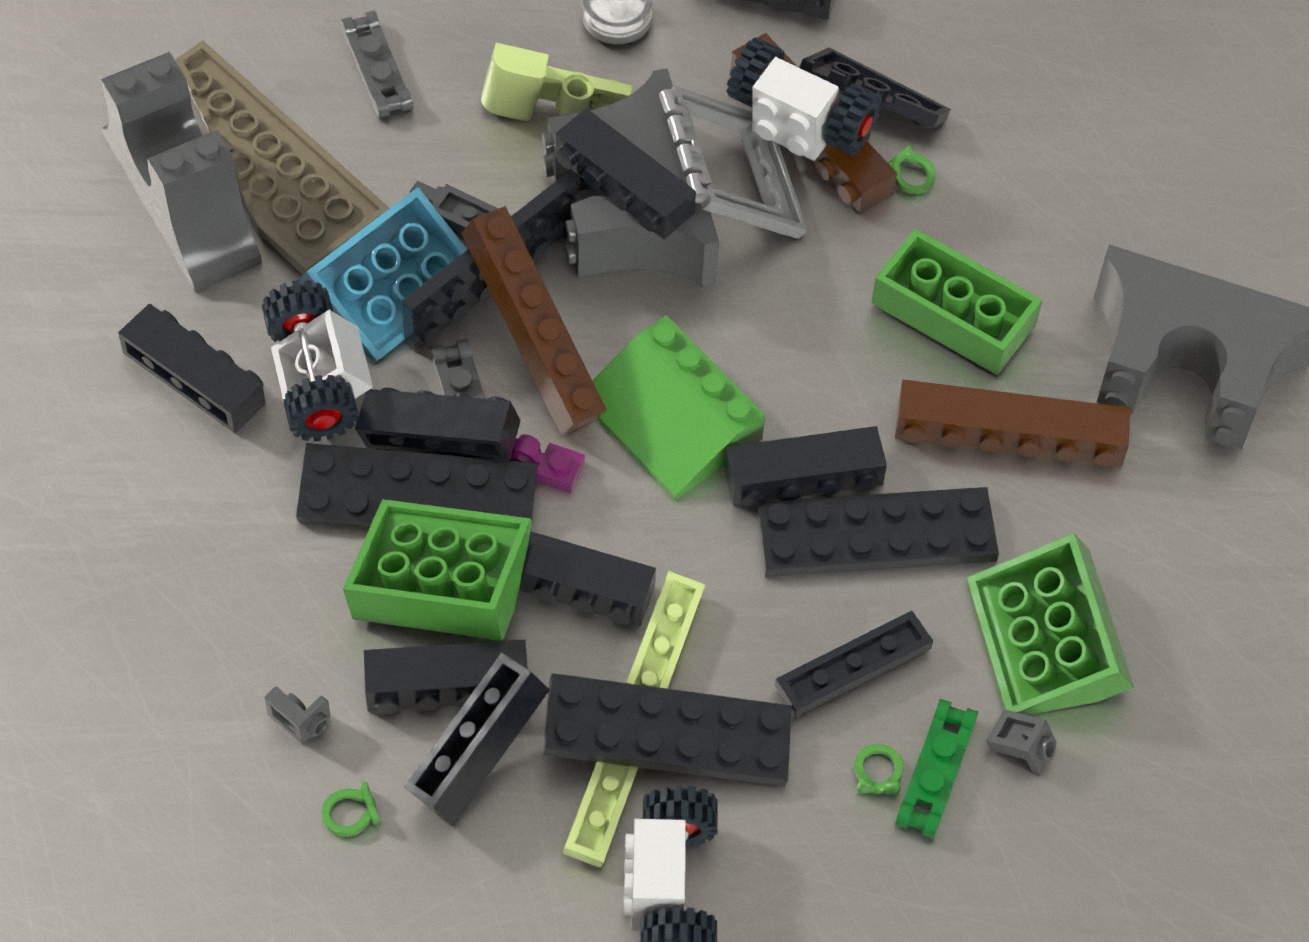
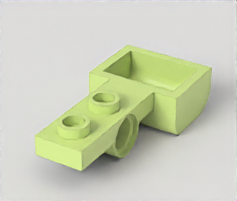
(522, 77)

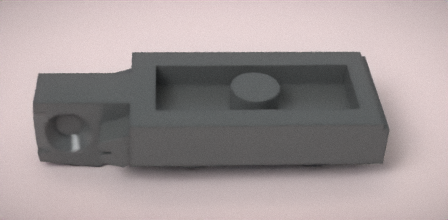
(454, 205)

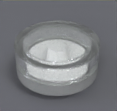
(617, 19)

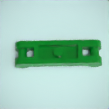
(936, 768)

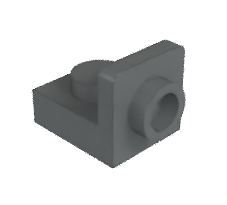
(294, 717)
(1023, 738)

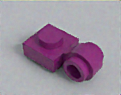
(556, 467)

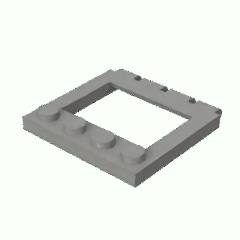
(780, 204)

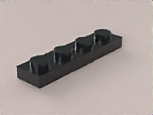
(854, 663)

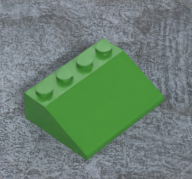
(674, 407)
(439, 569)
(1049, 629)

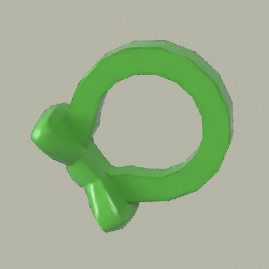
(908, 155)
(866, 785)
(370, 815)

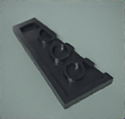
(896, 97)

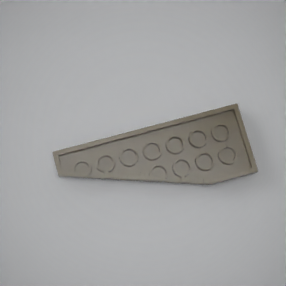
(286, 180)

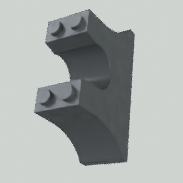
(178, 172)
(612, 239)
(1198, 323)

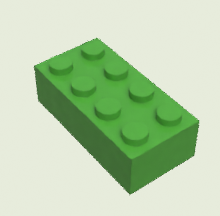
(956, 301)

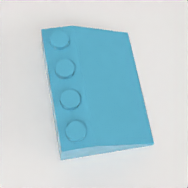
(384, 266)

